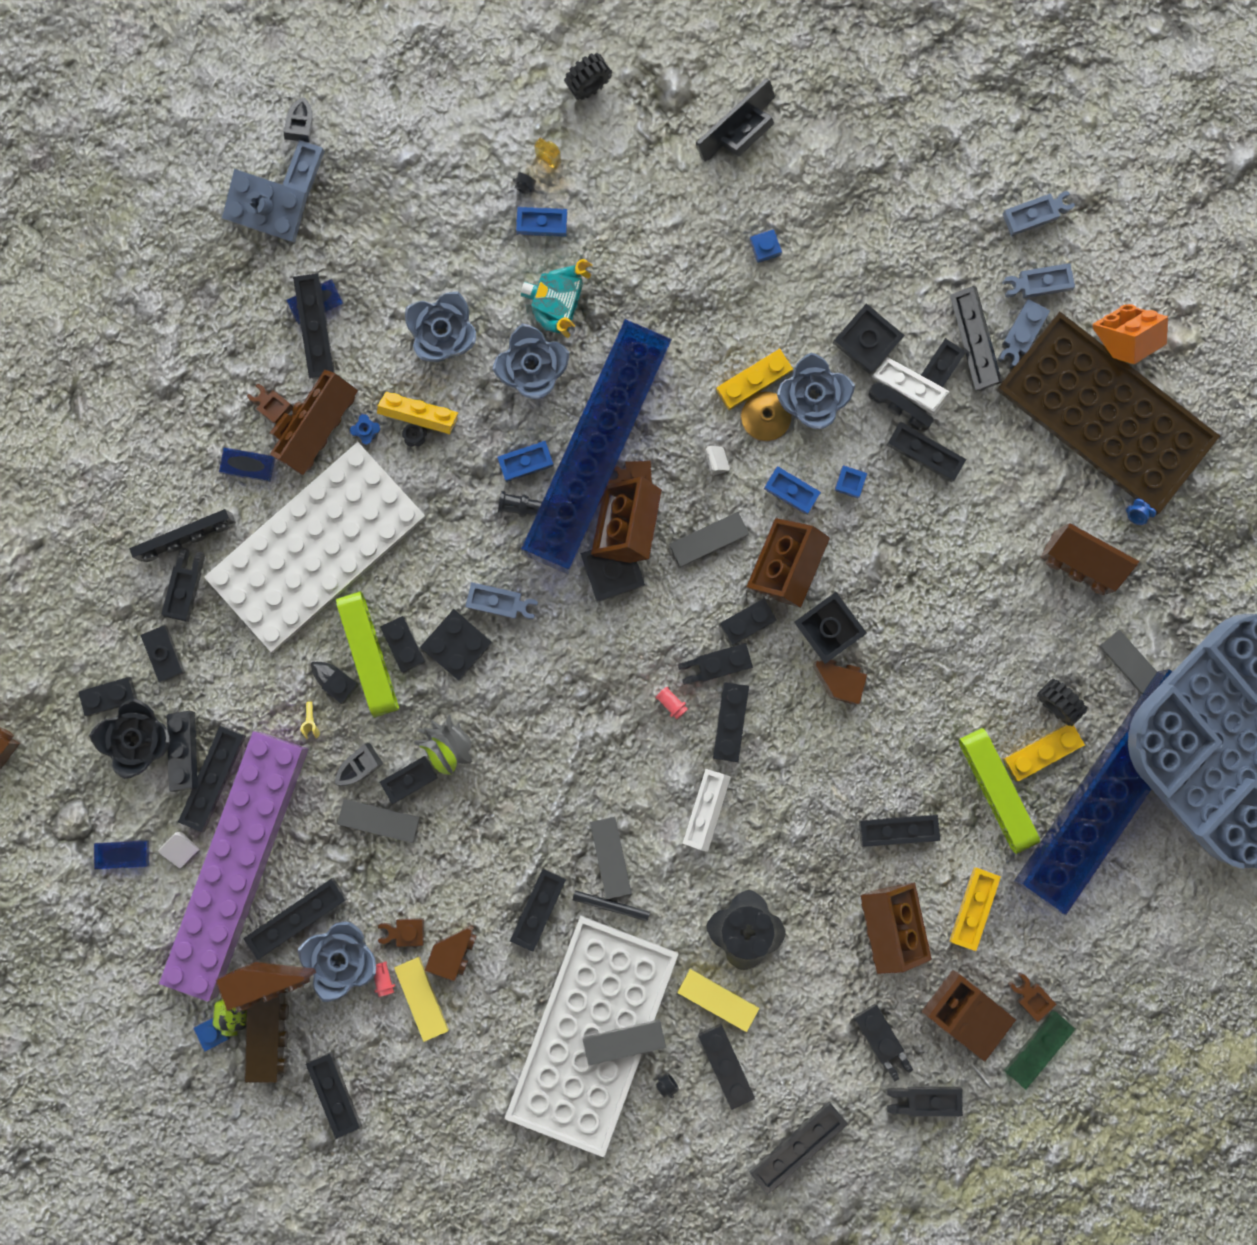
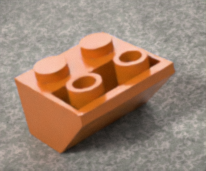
(1132, 333)

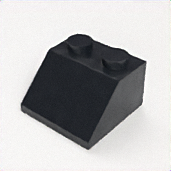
(830, 627)

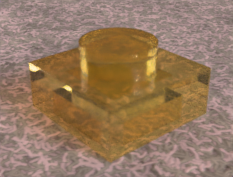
(548, 152)

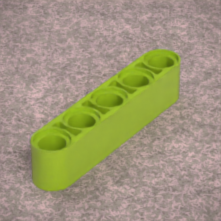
(367, 654)
(999, 791)

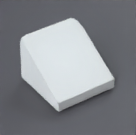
(716, 460)
(178, 849)

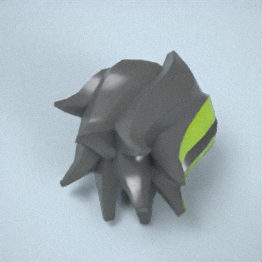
(445, 746)

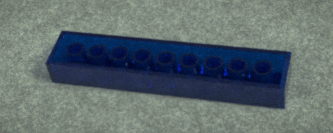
(596, 447)
(1089, 821)

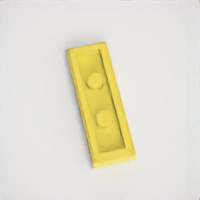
(421, 998)
(718, 1000)

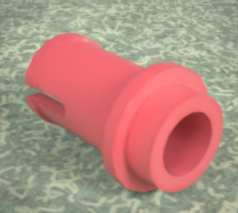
(672, 703)
(382, 980)

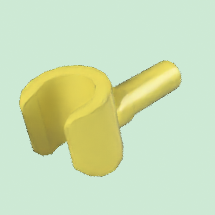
(309, 725)

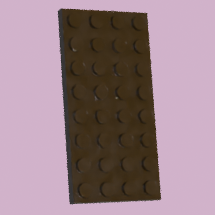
(1108, 413)

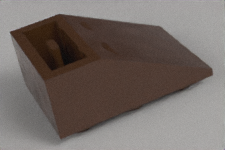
(260, 980)
(969, 1015)

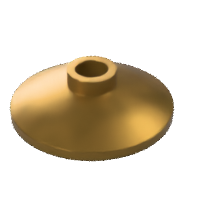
(765, 428)

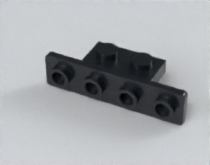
(741, 125)

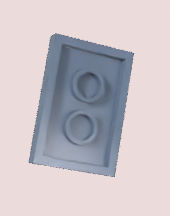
(264, 205)

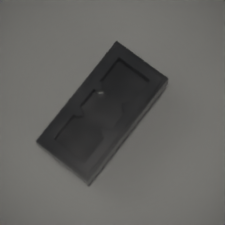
(162, 654)

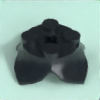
(114, 735)
(744, 910)

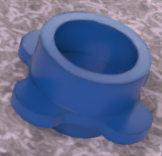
(365, 436)
(1140, 512)

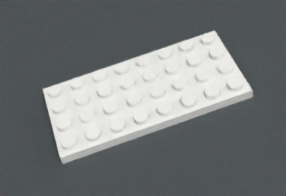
(315, 547)
(602, 986)

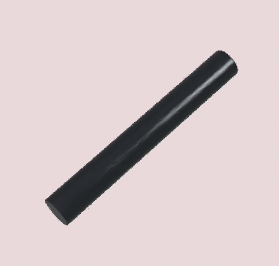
(611, 905)

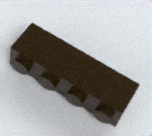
(266, 1040)

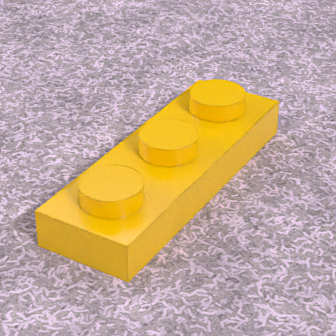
(754, 379)
(417, 412)
(1043, 752)
(975, 909)

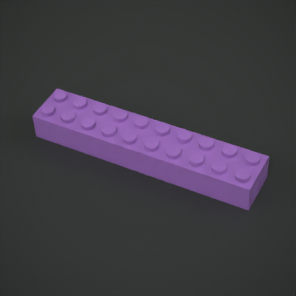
(233, 866)

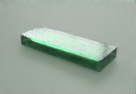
(1039, 1049)

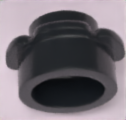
(524, 183)
(414, 441)
(667, 1085)

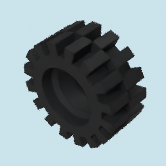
(588, 76)
(1062, 702)

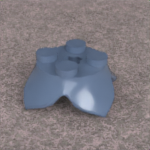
(424, 320)
(525, 346)
(814, 374)
(330, 979)

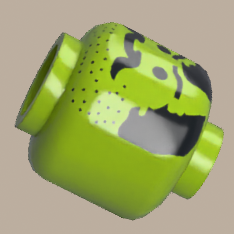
(228, 1021)

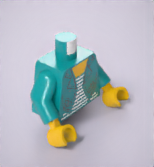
(557, 296)

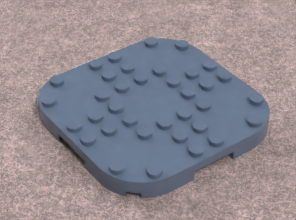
(1200, 742)

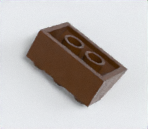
(627, 521)
(1088, 559)
(788, 562)
(895, 928)

